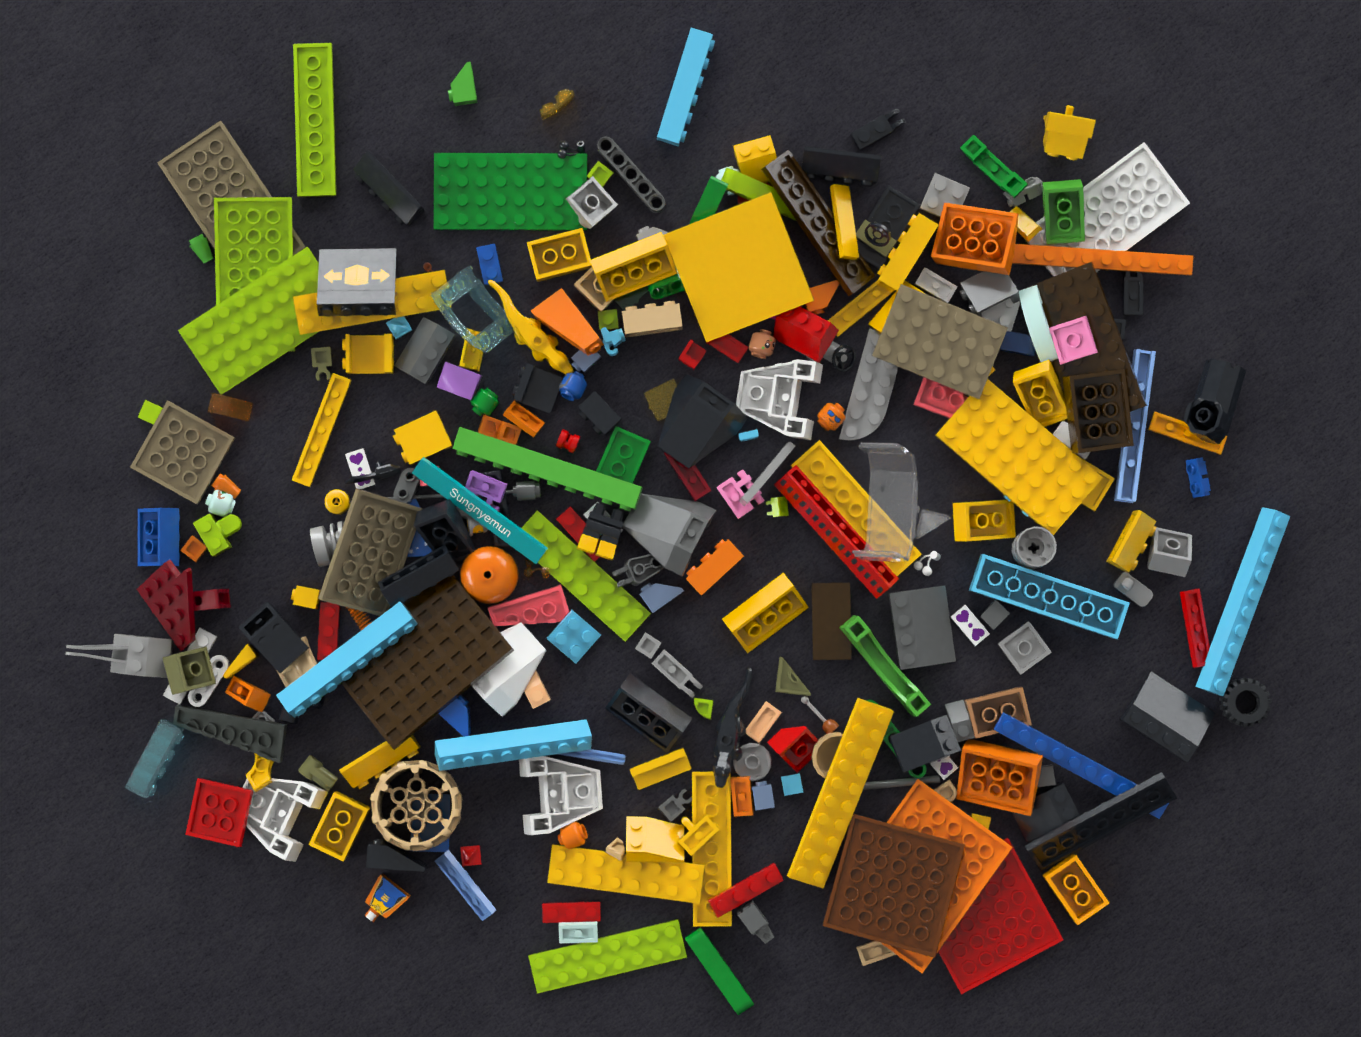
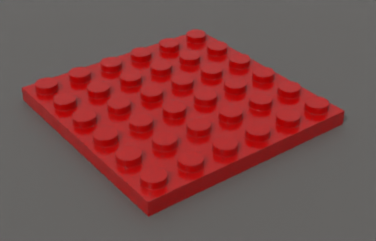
(999, 928)

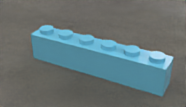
(684, 87)

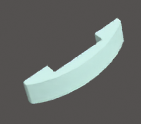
(1037, 323)

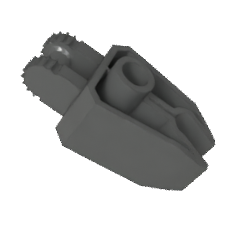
(638, 570)

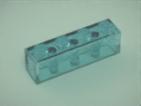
(154, 758)

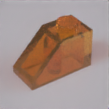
(230, 407)

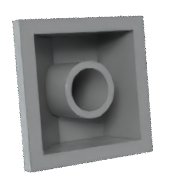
(1170, 552)

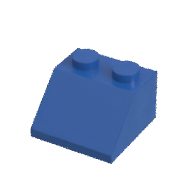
(458, 715)

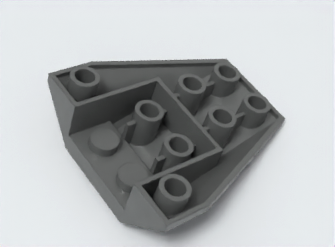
(669, 528)

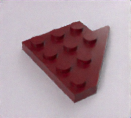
(171, 601)

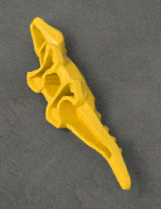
(529, 333)

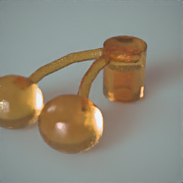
(528, 571)

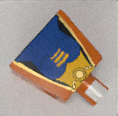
(385, 898)

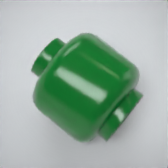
(484, 402)

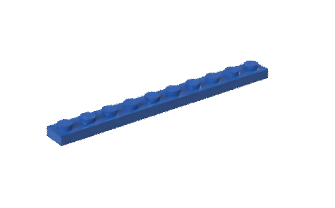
(1066, 757)

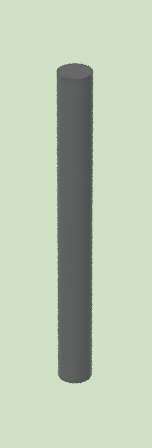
(900, 782)

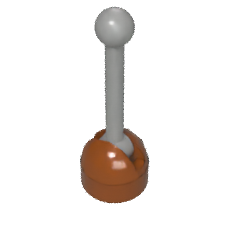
(829, 725)

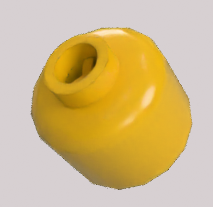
(342, 506)

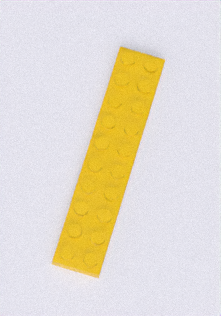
(840, 793)

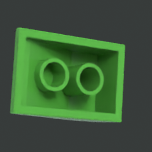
(1063, 211)

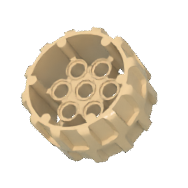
(410, 815)

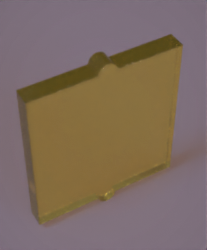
(660, 398)

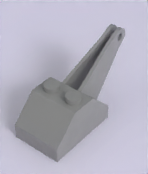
(133, 654)

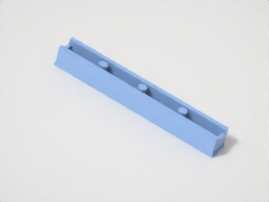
(1131, 456)

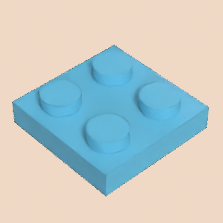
(573, 636)

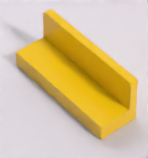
(660, 768)

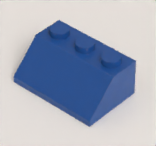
(158, 536)

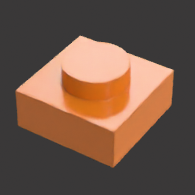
(194, 548)

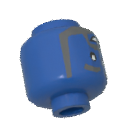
(573, 386)

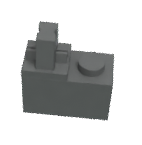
(755, 921)

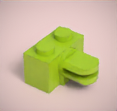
(215, 532)

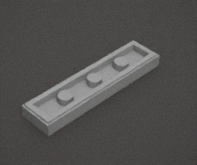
(766, 473)

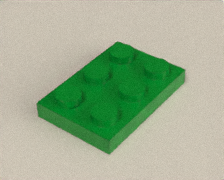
(623, 455)

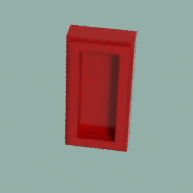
(729, 347)

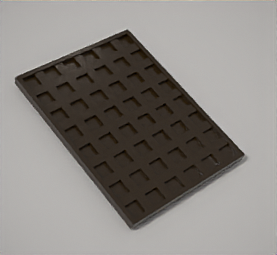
(430, 664)

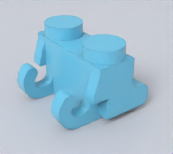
(612, 338)

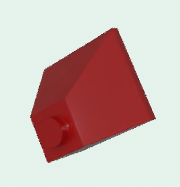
(794, 746)

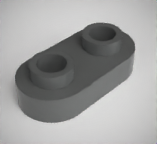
(406, 485)

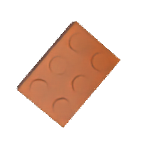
(714, 566)

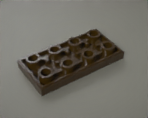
(829, 611)

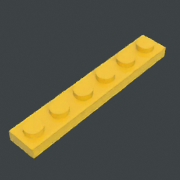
(321, 430)

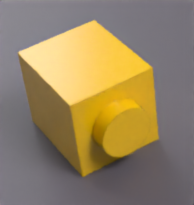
(306, 597)

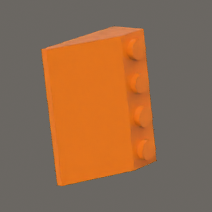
(976, 238)
(998, 777)

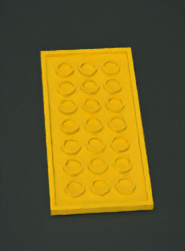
(1019, 457)

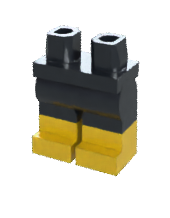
(605, 527)

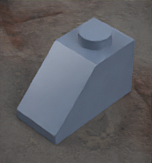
(658, 595)

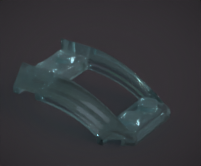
(453, 290)

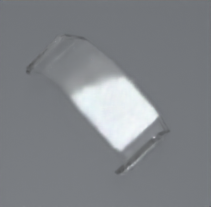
(891, 503)

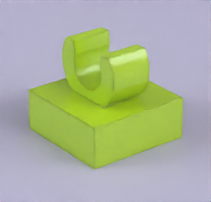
(779, 507)

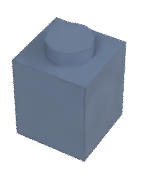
(583, 361)
(763, 795)

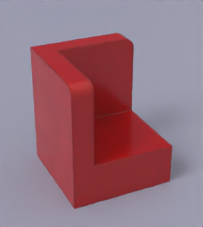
(692, 354)

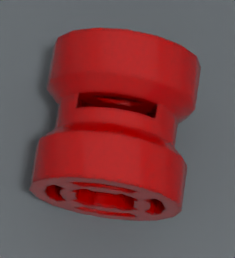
(572, 443)

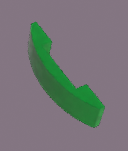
(993, 167)

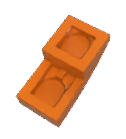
(499, 429)

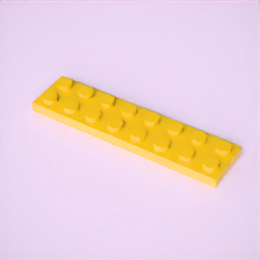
(411, 298)
(843, 493)
(716, 852)
(604, 872)

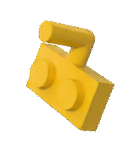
(697, 834)

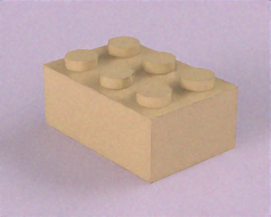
(652, 319)

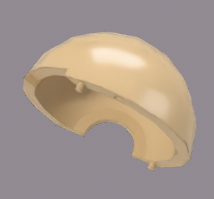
(825, 751)

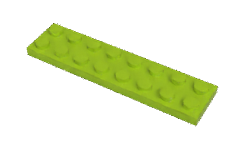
(314, 119)
(586, 579)
(608, 956)

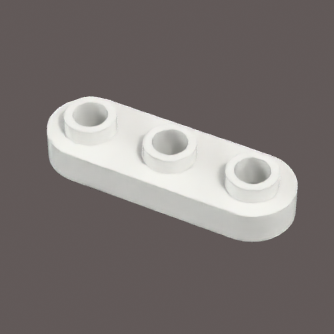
(207, 691)

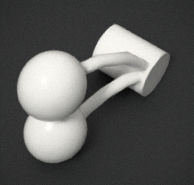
(927, 570)

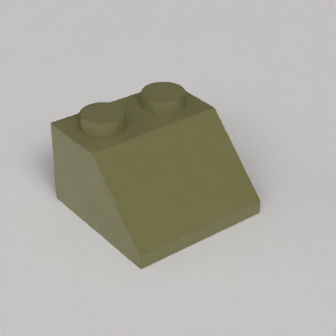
(189, 670)

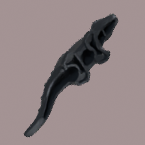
(729, 731)

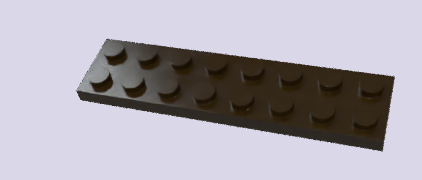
(815, 220)

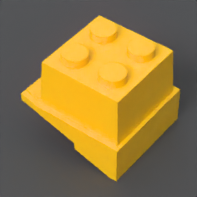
(1067, 134)

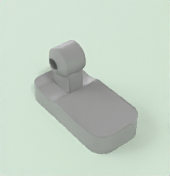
(1133, 589)

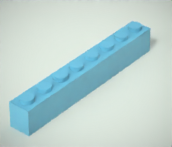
(347, 659)
(512, 745)

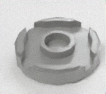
(754, 762)

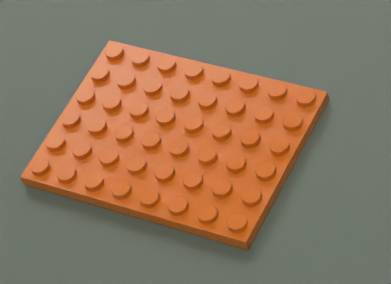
(983, 854)

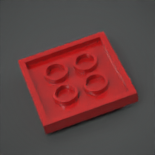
(219, 812)

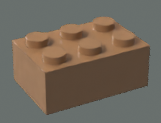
(987, 709)

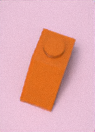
(822, 295)
(247, 694)

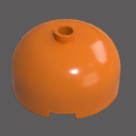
(503, 575)

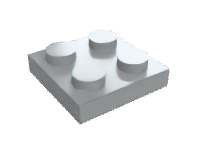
(940, 191)
(1024, 647)

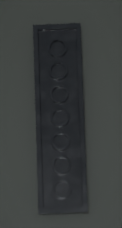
(1101, 821)

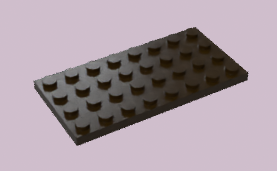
(1080, 295)

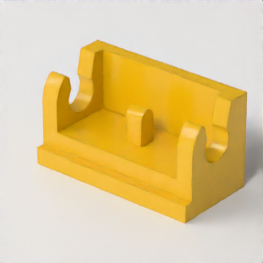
(471, 356)

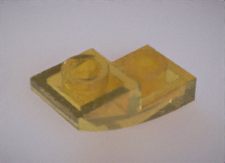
(563, 99)

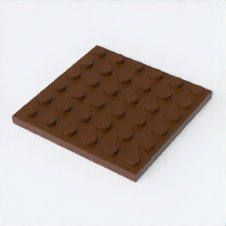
(894, 885)

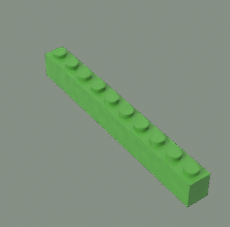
(547, 468)

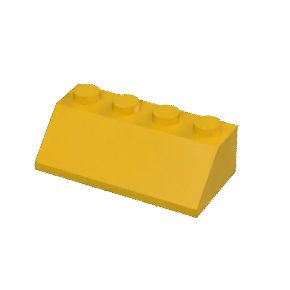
(633, 266)
(765, 613)
(376, 761)

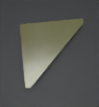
(788, 681)

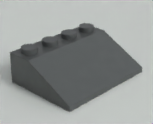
(922, 627)

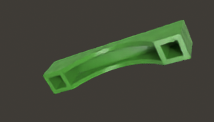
(886, 669)

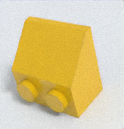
(754, 156)

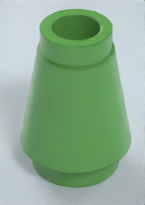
(201, 248)

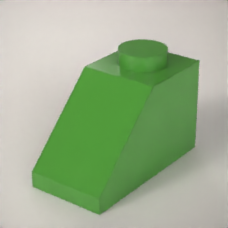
(463, 87)

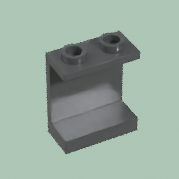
(987, 291)

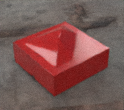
(471, 855)

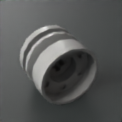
(1038, 538)
(325, 543)

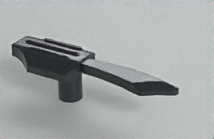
(380, 473)

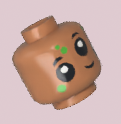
(762, 344)

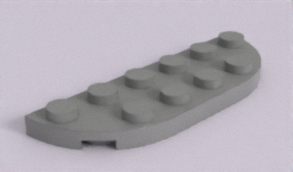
(869, 393)

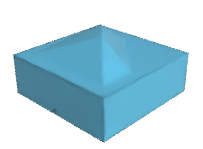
(399, 327)

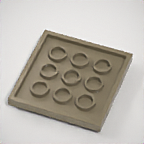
(182, 452)

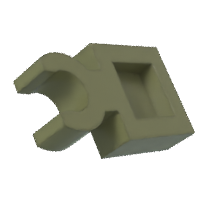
(322, 359)

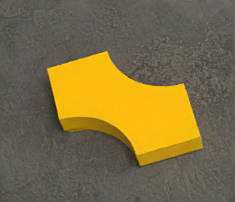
(260, 773)

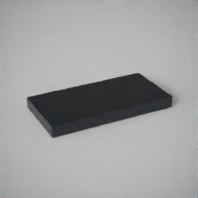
(893, 212)

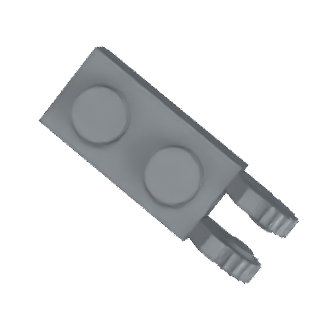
(675, 672)

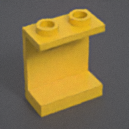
(368, 354)
(422, 438)

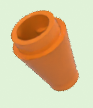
(224, 484)

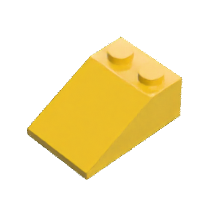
(1041, 393)
(984, 520)
(653, 840)

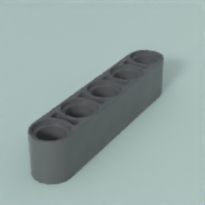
(627, 166)

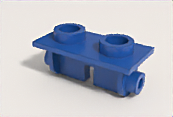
(1195, 469)

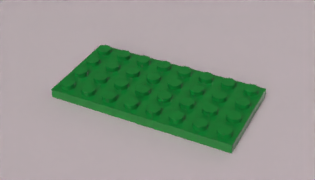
(506, 191)

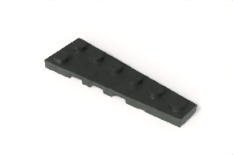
(247, 733)

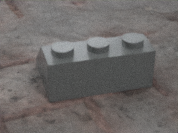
(425, 350)

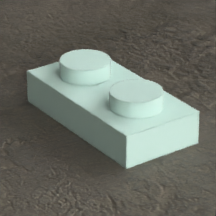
(578, 932)

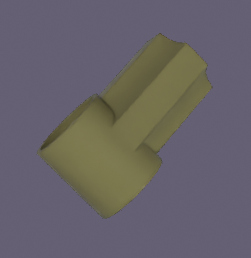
(314, 770)

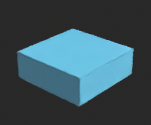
(748, 435)
(792, 784)

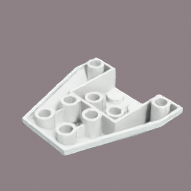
(510, 677)

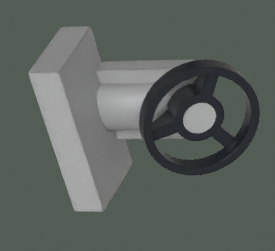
(837, 354)

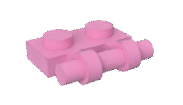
(732, 494)

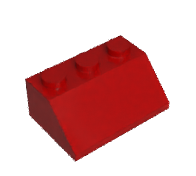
(804, 332)

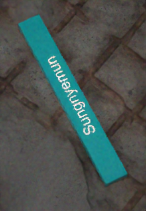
(479, 510)

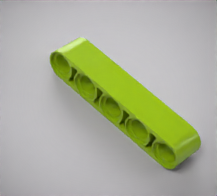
(751, 188)

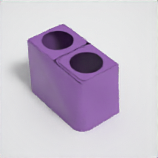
(459, 381)

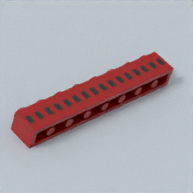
(834, 530)

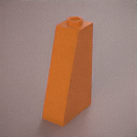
(565, 319)

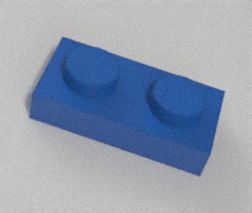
(489, 263)

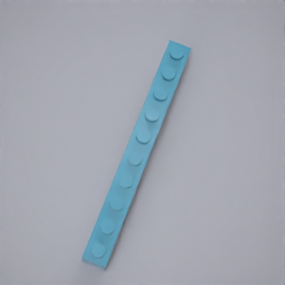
(1242, 601)

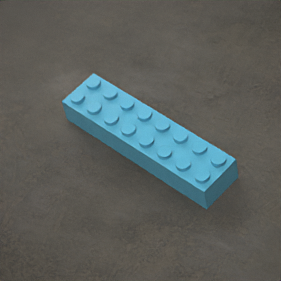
(1049, 596)

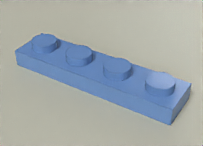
(465, 885)

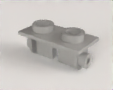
(1032, 190)

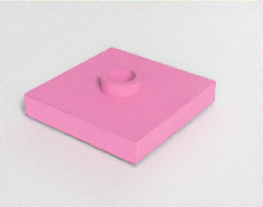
(1073, 340)

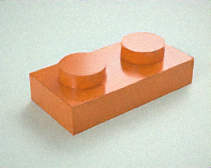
(523, 418)
(742, 796)

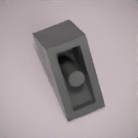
(959, 720)

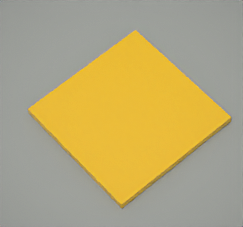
(738, 267)

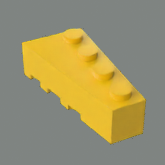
(908, 251)

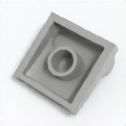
(591, 203)

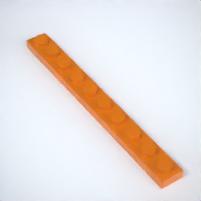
(1103, 259)

